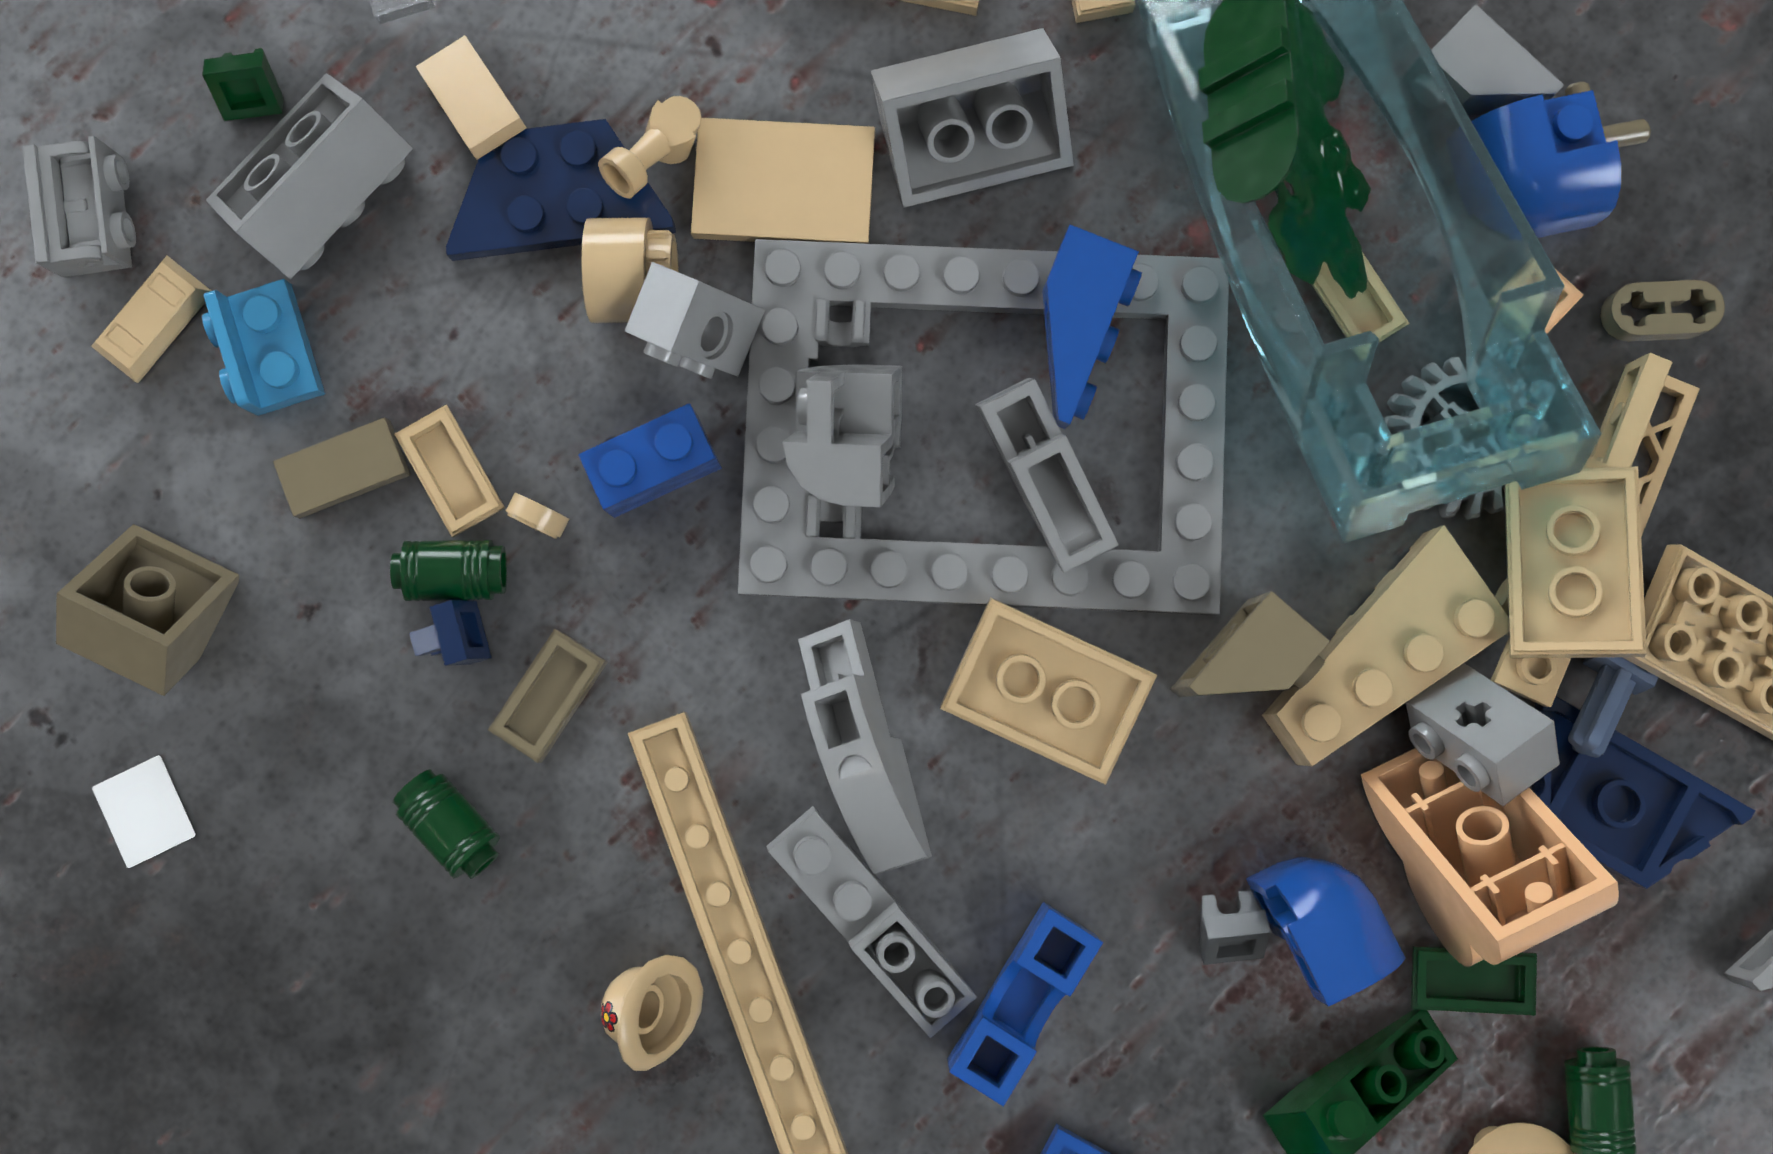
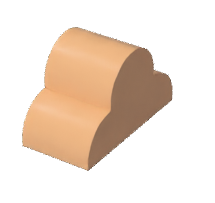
(1484, 870)

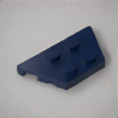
(541, 192)
(1632, 804)

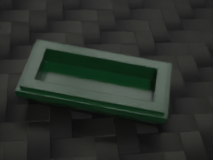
(1447, 985)

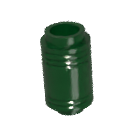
(449, 570)
(447, 824)
(1600, 1102)

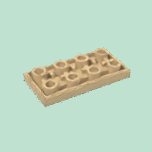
(1711, 637)

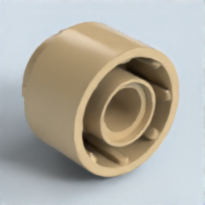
(617, 262)

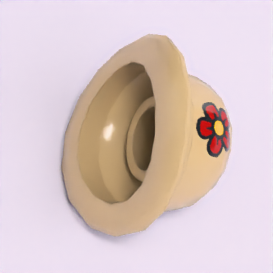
(652, 1010)

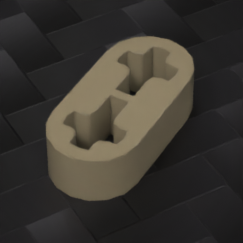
(1663, 323)

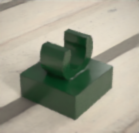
(243, 85)

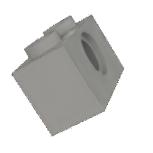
(693, 323)

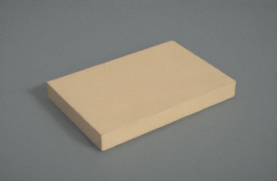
(782, 181)
(1576, 566)
(1048, 691)

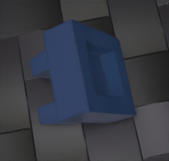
(455, 634)

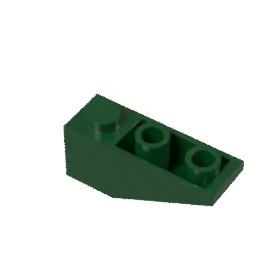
(1362, 1089)

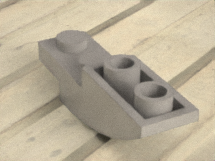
(856, 749)
(871, 921)

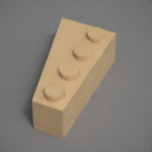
(1400, 641)

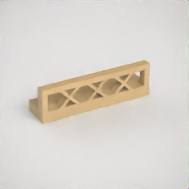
(1629, 423)

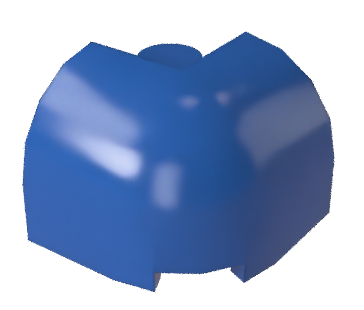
(1554, 160)
(1328, 925)

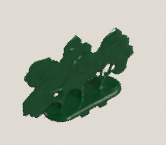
(1268, 124)

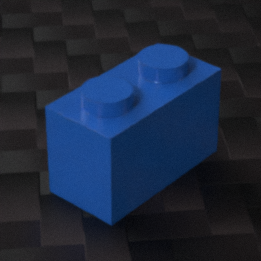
(650, 461)

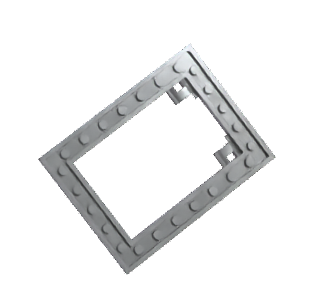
(782, 520)

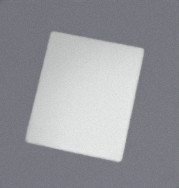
(143, 811)

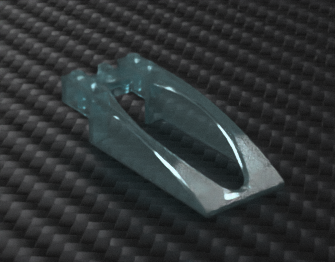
(1529, 410)

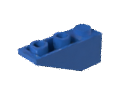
(1078, 308)

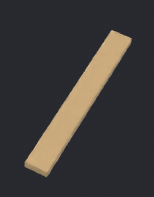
(736, 938)

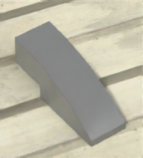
(1047, 474)

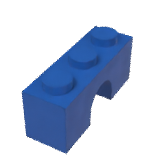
(1018, 1004)

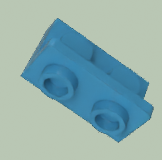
(262, 347)

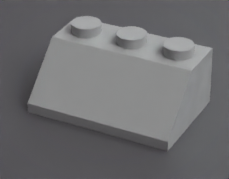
(974, 117)
(310, 176)

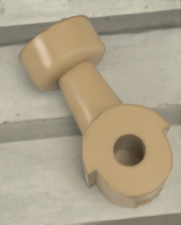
(666, 139)

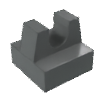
(1232, 935)

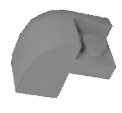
(846, 432)

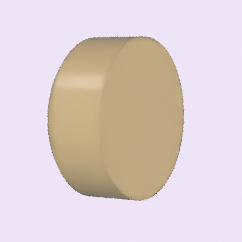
(536, 516)

